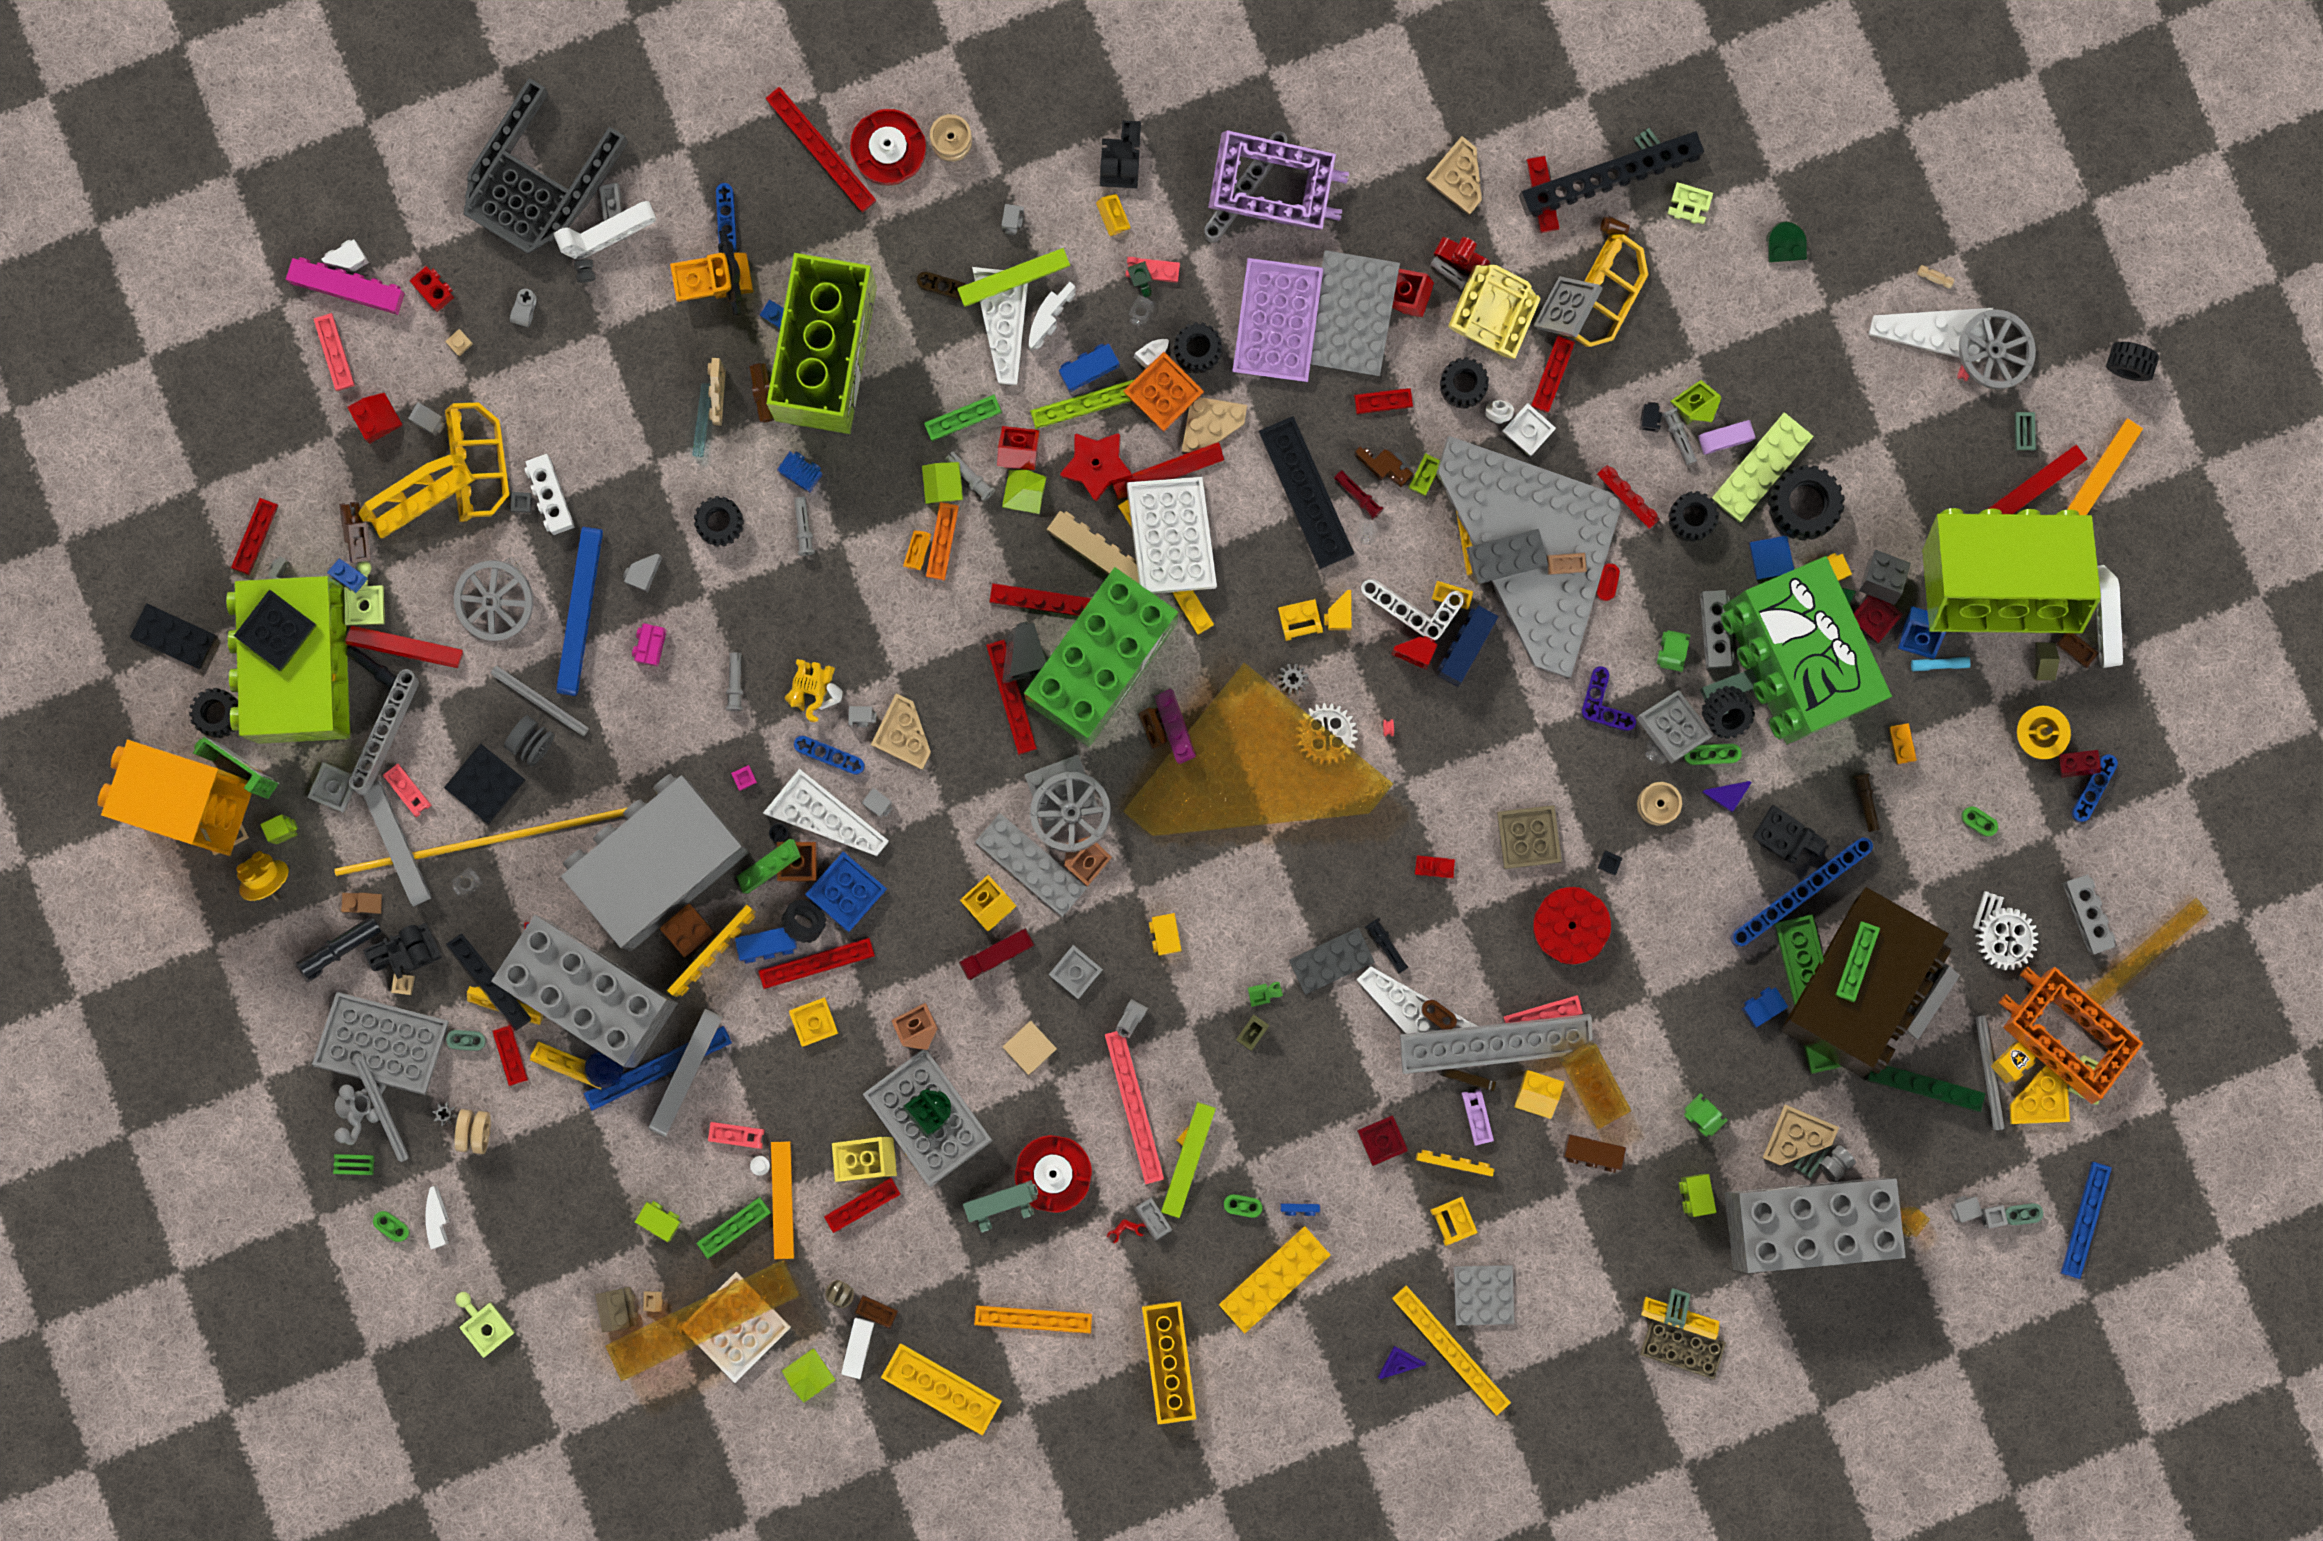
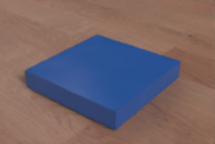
(1771, 557)

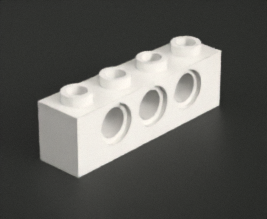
(544, 465)

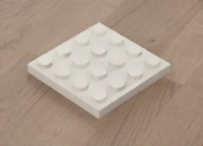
(744, 1345)

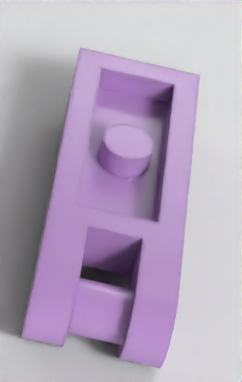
(1477, 1117)

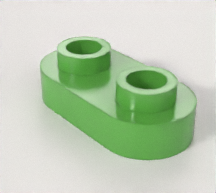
(1979, 821)
(1243, 1206)
(391, 1227)

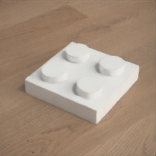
(1528, 430)

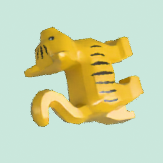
(812, 684)

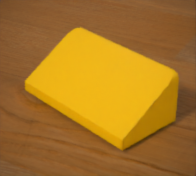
(1113, 214)

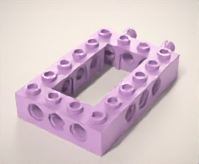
(1316, 162)

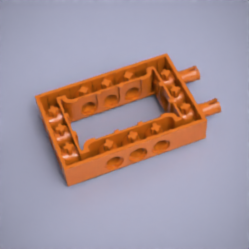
(2056, 987)

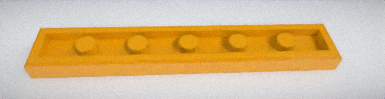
(2105, 467)
(782, 1200)
(1033, 1319)

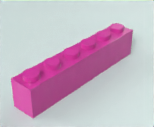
(345, 286)

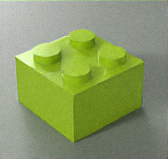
(1697, 1195)

